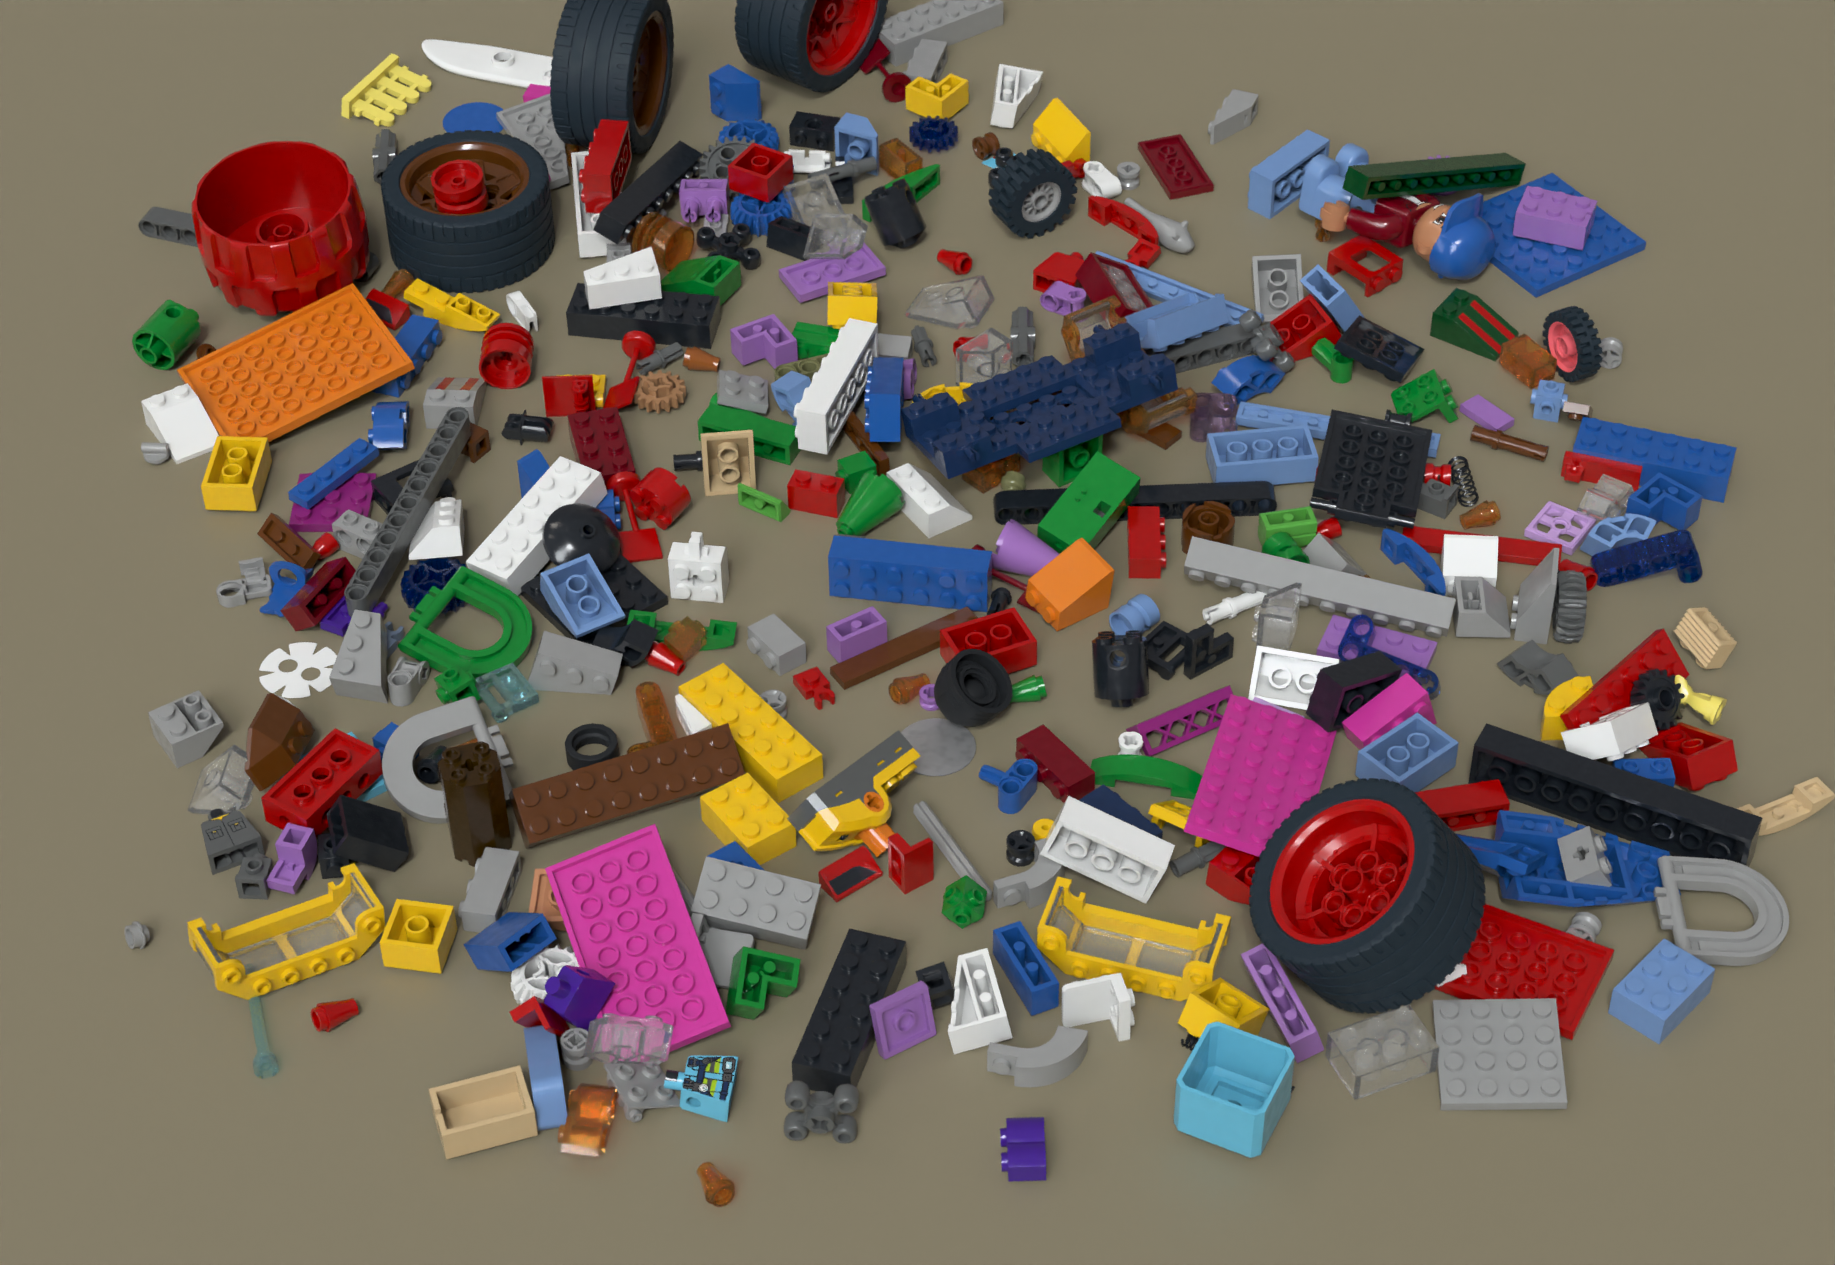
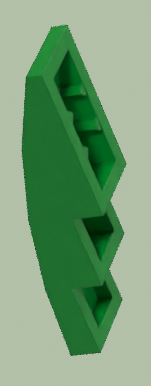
(920, 182)

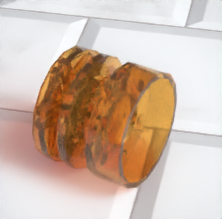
(669, 239)

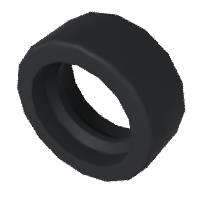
(586, 735)

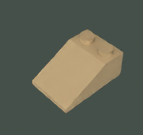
(727, 461)

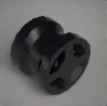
(1020, 848)

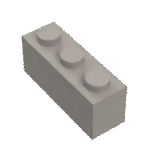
(928, 60)
(490, 888)

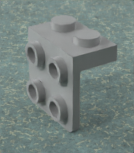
(720, 948)

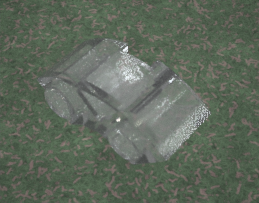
(1606, 499)
(629, 1040)

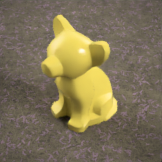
(1702, 703)

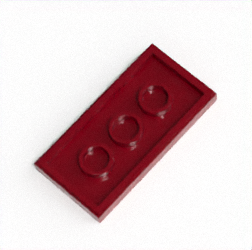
(1175, 167)

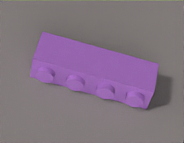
(1282, 1002)

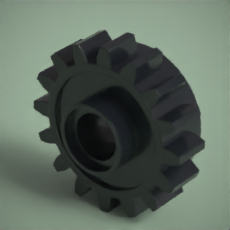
(1661, 695)

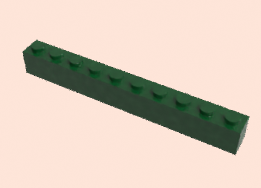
(1433, 175)

